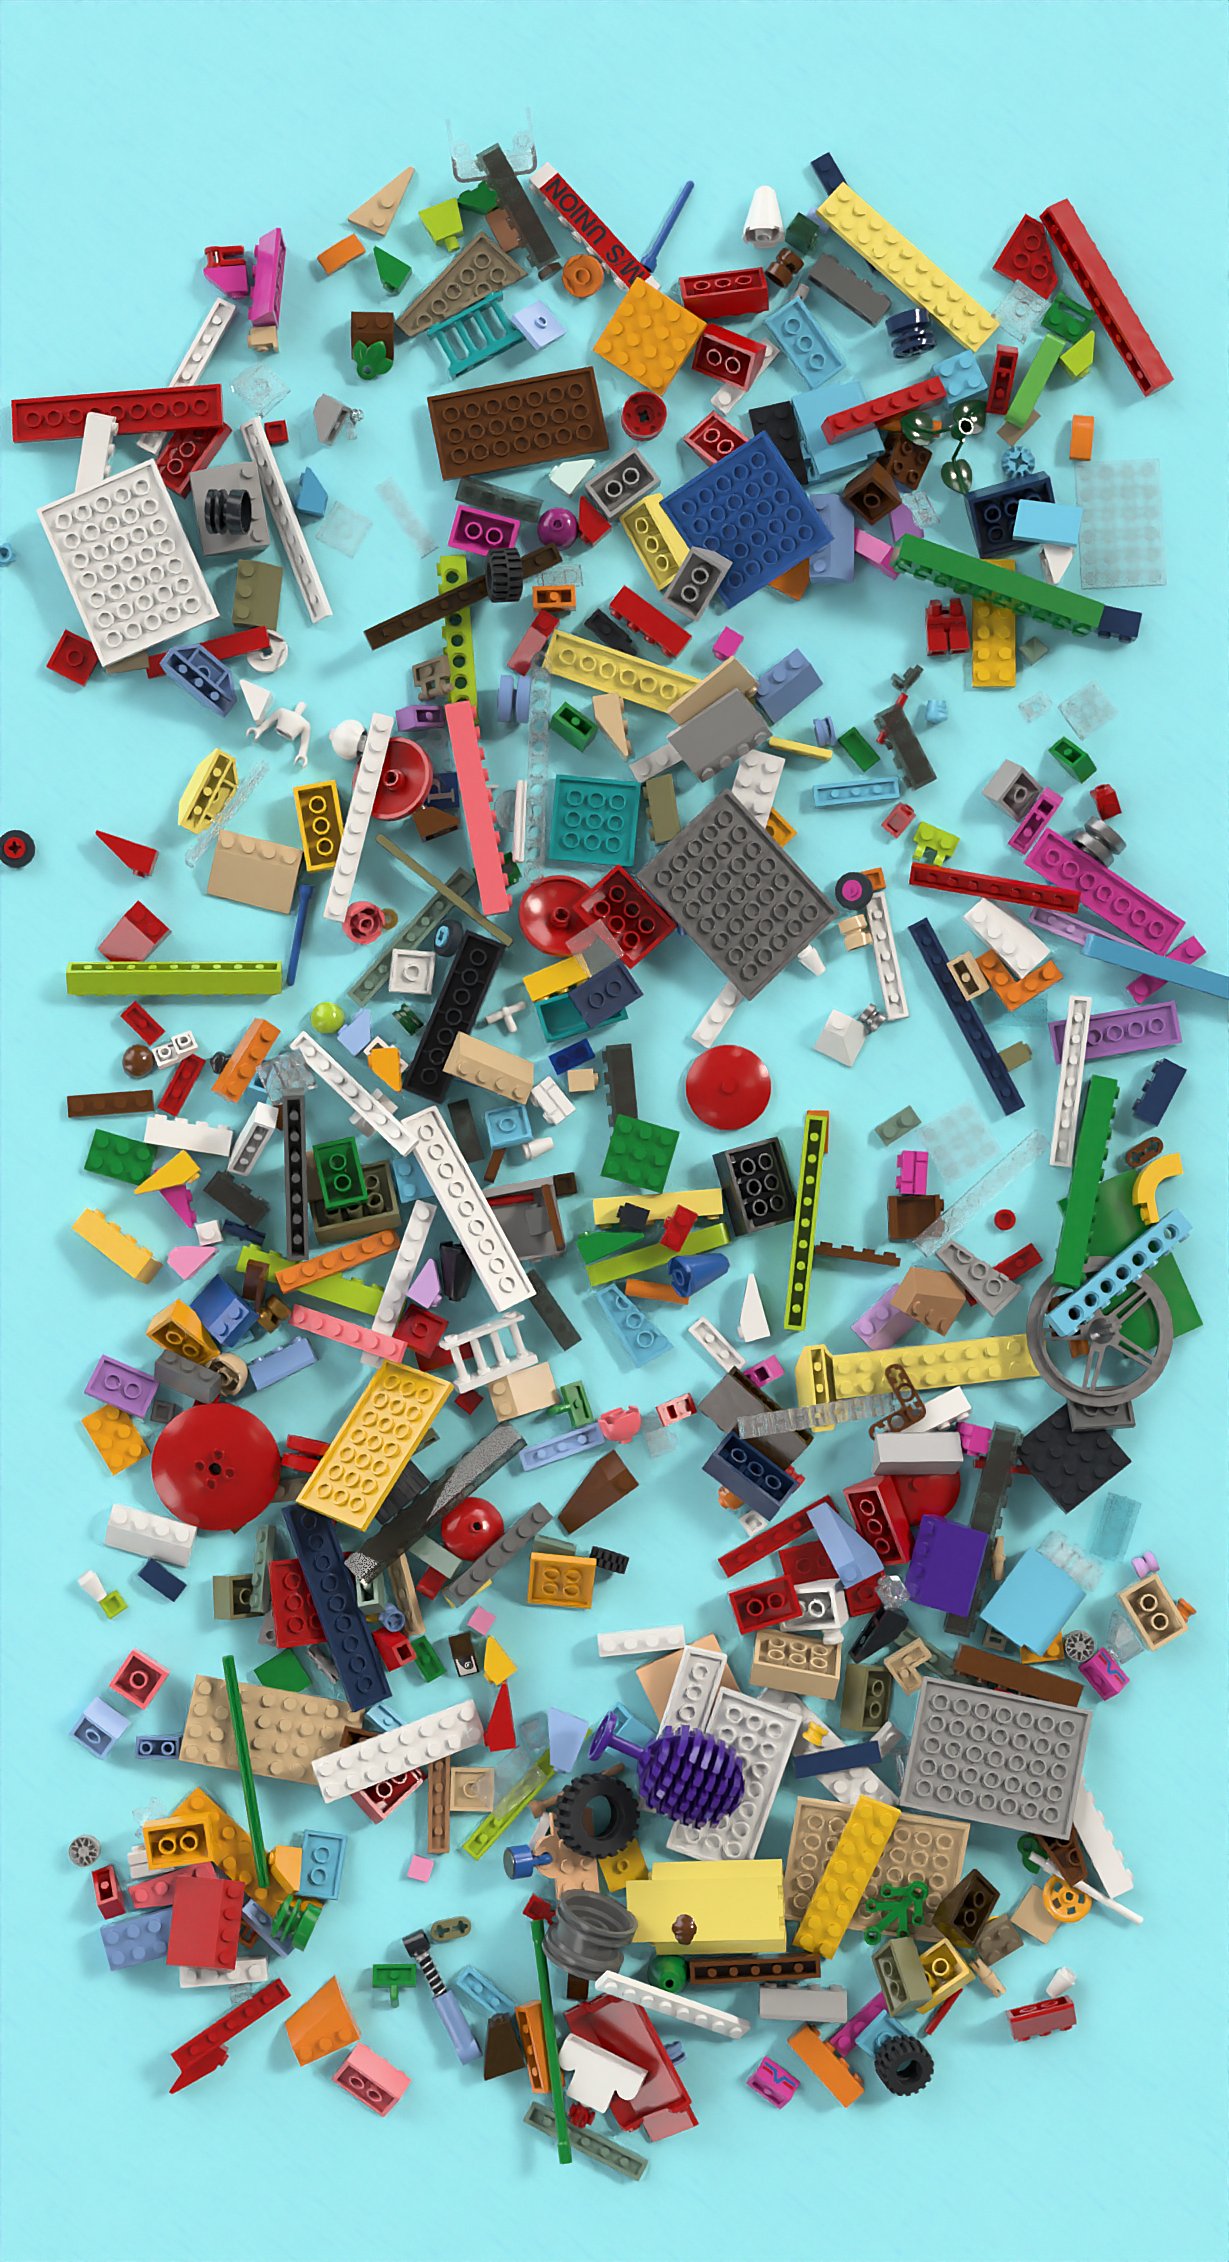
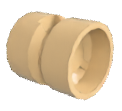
(855, 932)

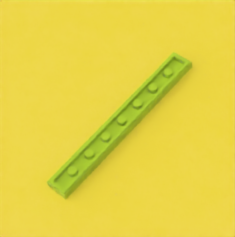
(491, 1828)

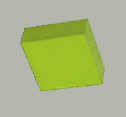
(113, 1604)

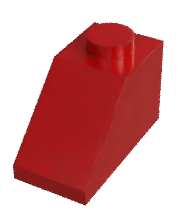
(592, 524)
(108, 1892)

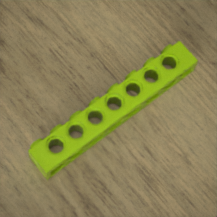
(457, 565)

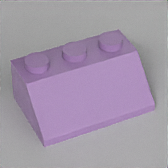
(427, 1286)
(883, 1323)

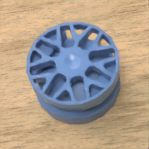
(822, 734)
(675, 2053)

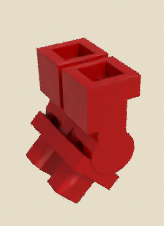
(942, 620)

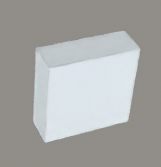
(753, 1522)

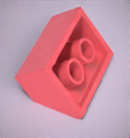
(371, 2079)

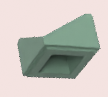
(1033, 650)

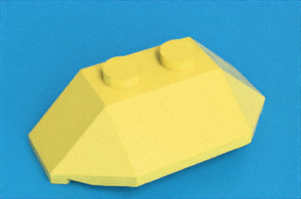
(207, 791)
(815, 1379)

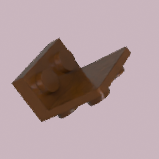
(904, 460)

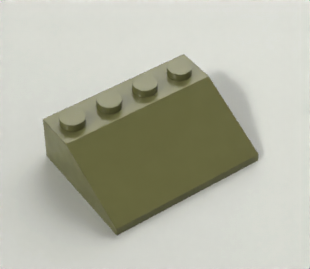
(377, 1215)

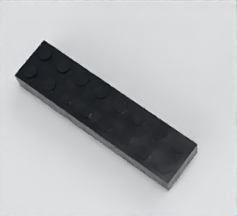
(454, 1012)

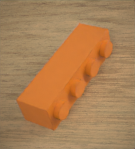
(245, 1058)
(534, 2045)
(825, 2064)

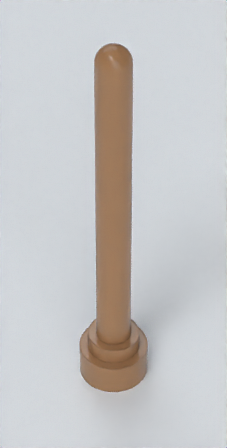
(539, 1806)

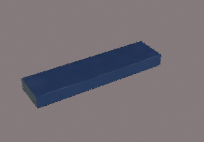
(837, 1759)

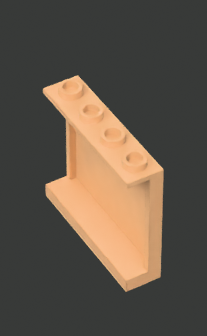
(659, 1675)

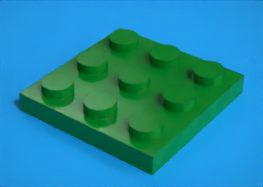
(640, 1153)

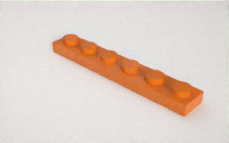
(337, 1260)

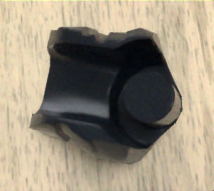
(219, 1061)

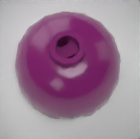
(550, 531)

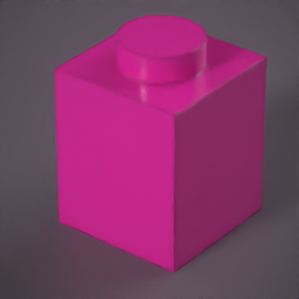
(727, 644)

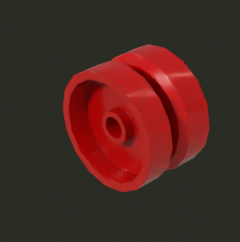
(306, 1457)

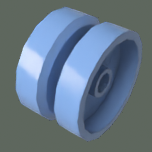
(511, 698)

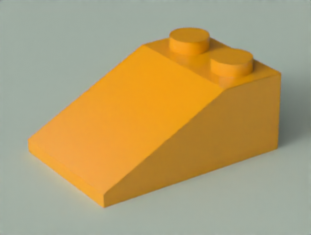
(182, 1333)

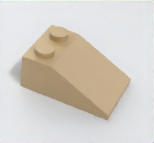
(523, 1392)

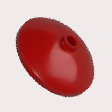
(460, 1535)

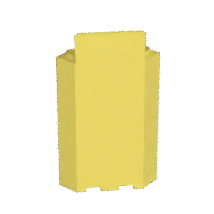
(732, 1904)

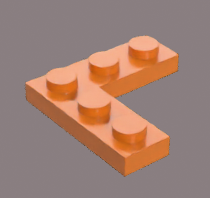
(1014, 993)

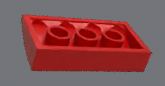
(188, 453)

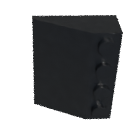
(756, 1186)

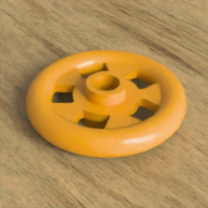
(1061, 1913)

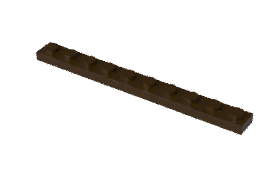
(453, 601)

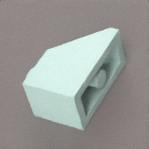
(571, 475)

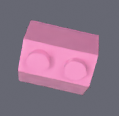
(190, 1259)

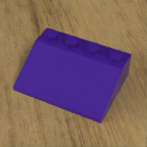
(945, 1564)

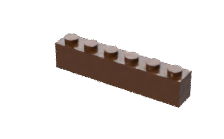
(1015, 1675)
(754, 1968)

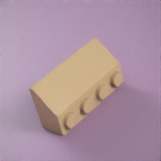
(490, 1068)

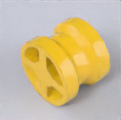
(815, 1733)

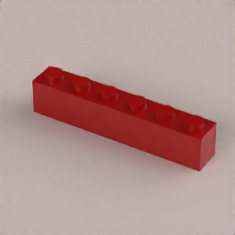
(883, 410)

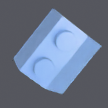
(99, 1728)

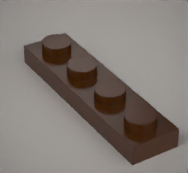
(110, 1103)
(848, 1252)

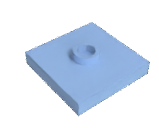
(538, 325)

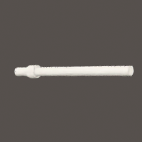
(1049, 1867)

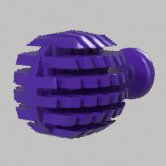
(681, 1772)

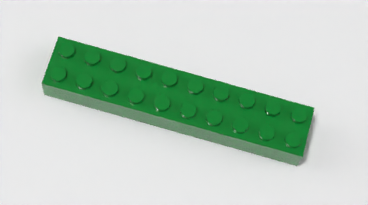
(996, 585)

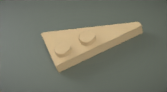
(381, 208)

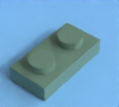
(897, 1125)

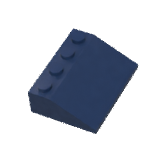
(995, 508)

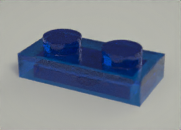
(571, 1056)

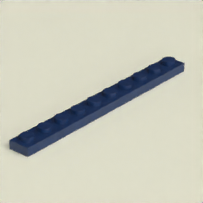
(966, 1018)

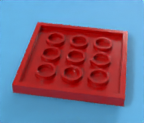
(293, 1608)

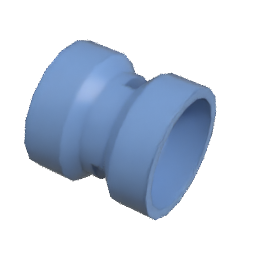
(392, 1618)

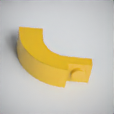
(1147, 1182)

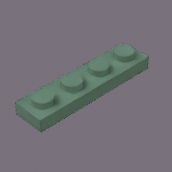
(260, 1579)

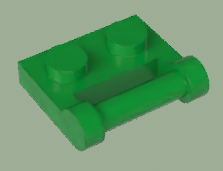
(1063, 323)

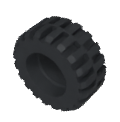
(621, 1823)

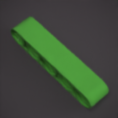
(1035, 380)

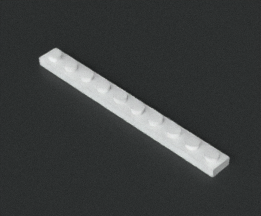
(286, 520)
(358, 817)

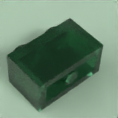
(802, 234)

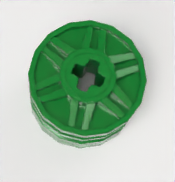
(295, 1922)

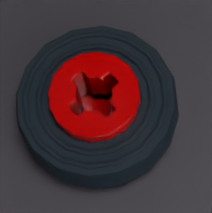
(21, 853)

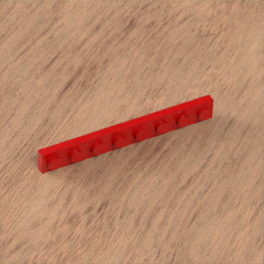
(995, 887)

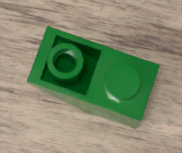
(478, 200)

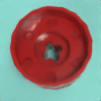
(636, 406)

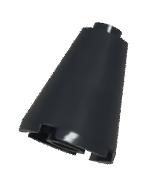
(456, 1270)

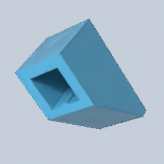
(312, 497)

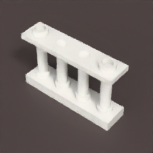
(502, 1367)

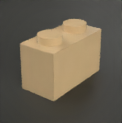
(968, 975)

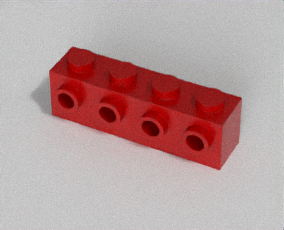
(650, 622)

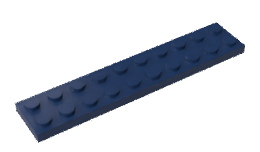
(337, 1606)

